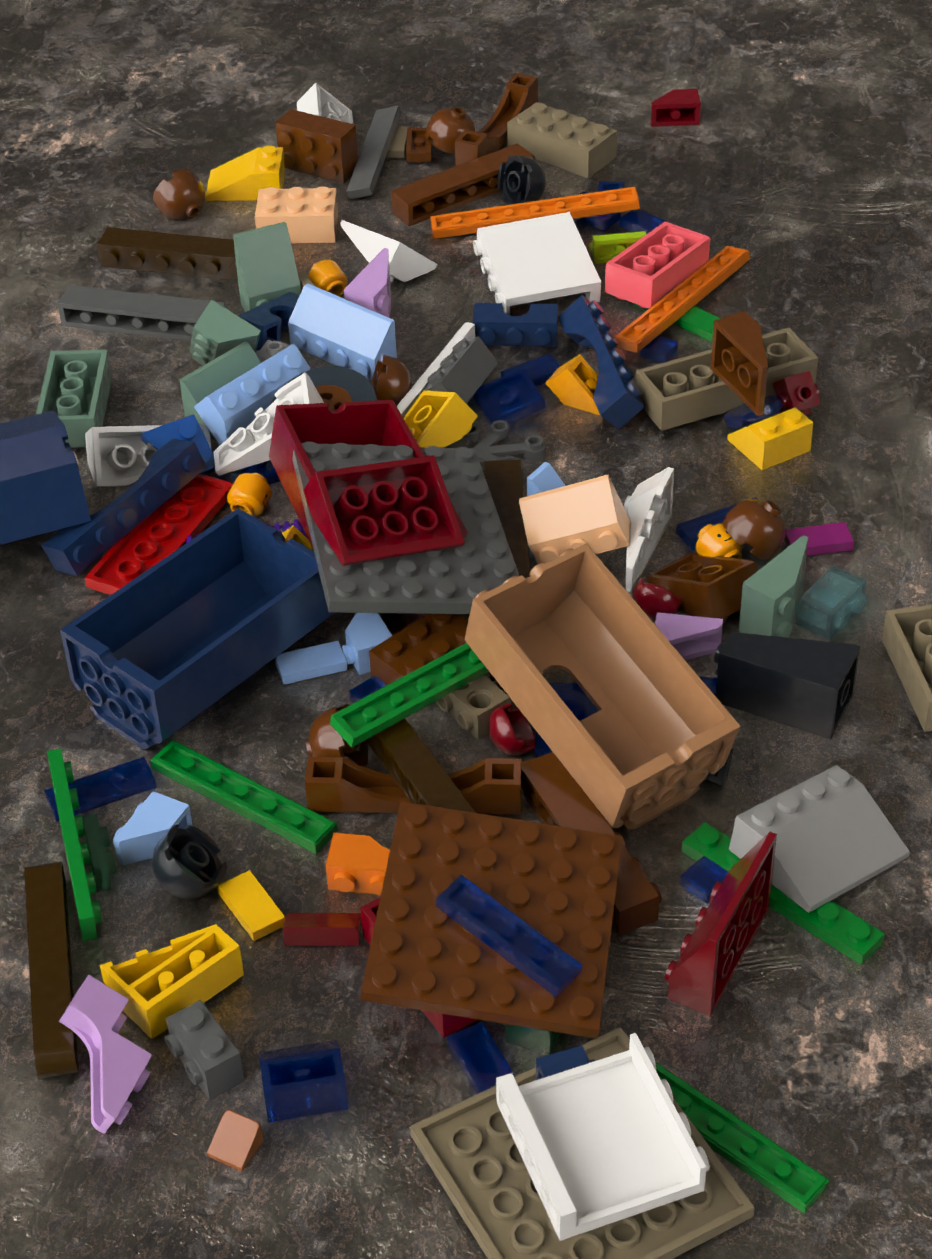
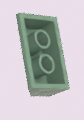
(219, 332)
(214, 376)

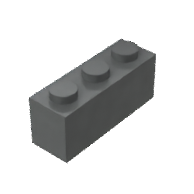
(464, 369)

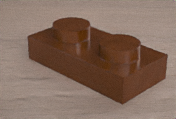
(418, 146)

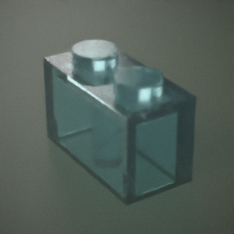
(831, 602)

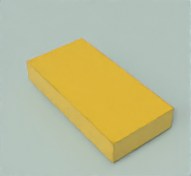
(251, 905)

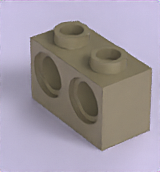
(474, 704)

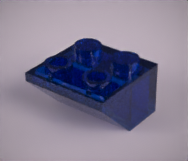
(303, 1081)

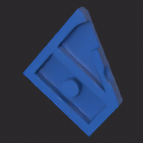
(182, 429)

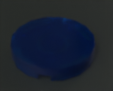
(744, 413)

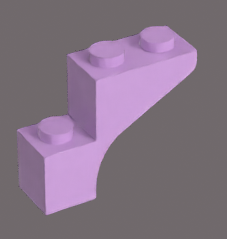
(691, 634)
(115, 1062)

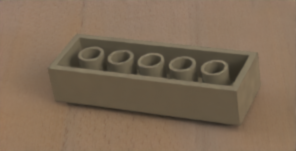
(691, 391)

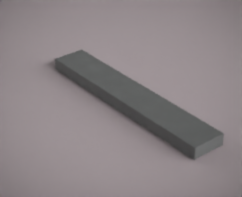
(373, 152)

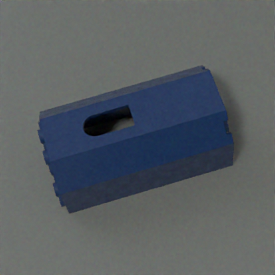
(38, 479)
(194, 627)

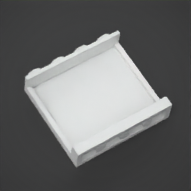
(536, 260)
(603, 1140)

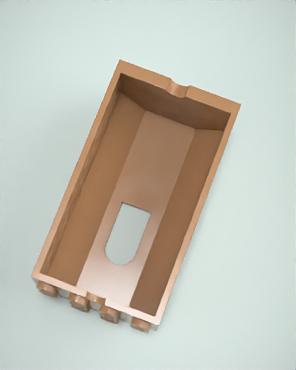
(655, 716)

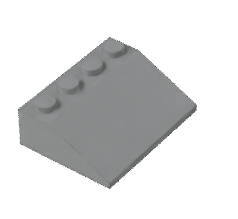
(826, 837)

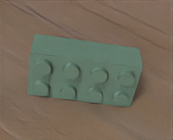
(77, 390)

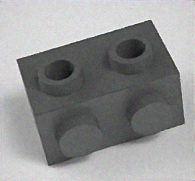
(204, 1049)

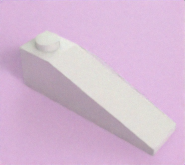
(404, 262)
(252, 444)
(119, 455)
(649, 515)

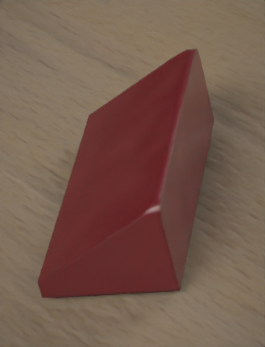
(322, 929)

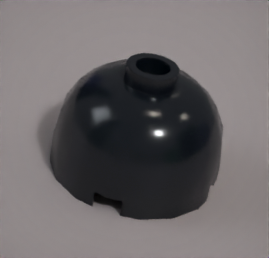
(521, 180)
(187, 863)

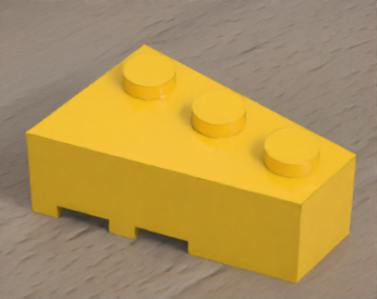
(175, 976)

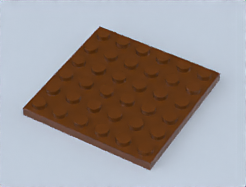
(543, 873)

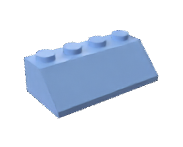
(341, 331)
(238, 400)

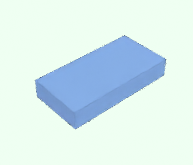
(310, 662)

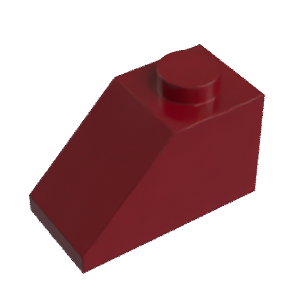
(676, 108)

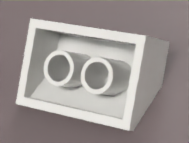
(322, 103)

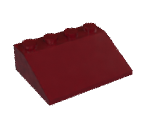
(383, 510)
(723, 931)

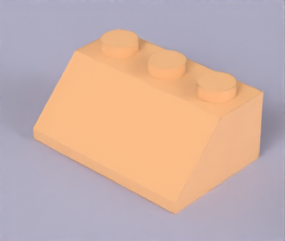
(574, 517)

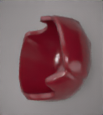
(655, 599)
(511, 731)

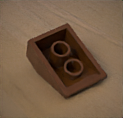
(740, 358)
(706, 584)

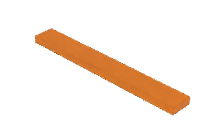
(578, 205)
(681, 299)

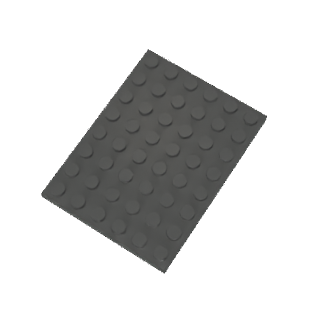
(420, 582)

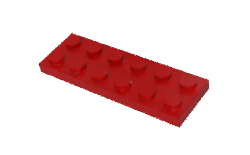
(160, 533)

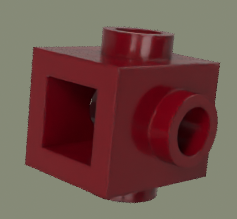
(798, 392)

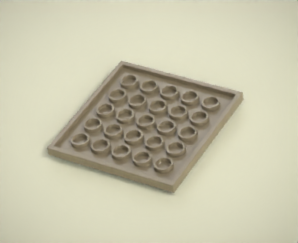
(500, 1205)

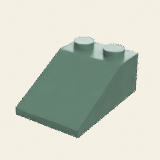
(265, 265)
(773, 593)

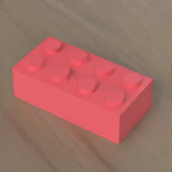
(656, 264)

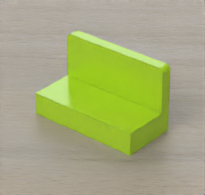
(610, 245)

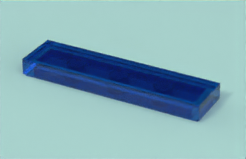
(509, 935)

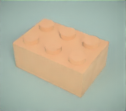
(308, 212)

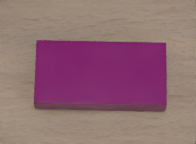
(823, 538)

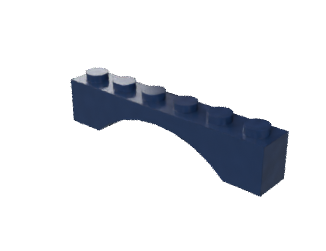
(615, 391)
(165, 475)

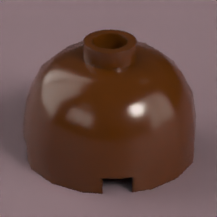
(447, 126)
(180, 196)
(391, 379)
(756, 525)
(326, 741)

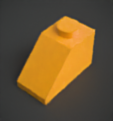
(575, 384)

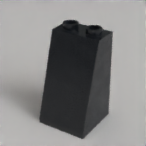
(787, 679)

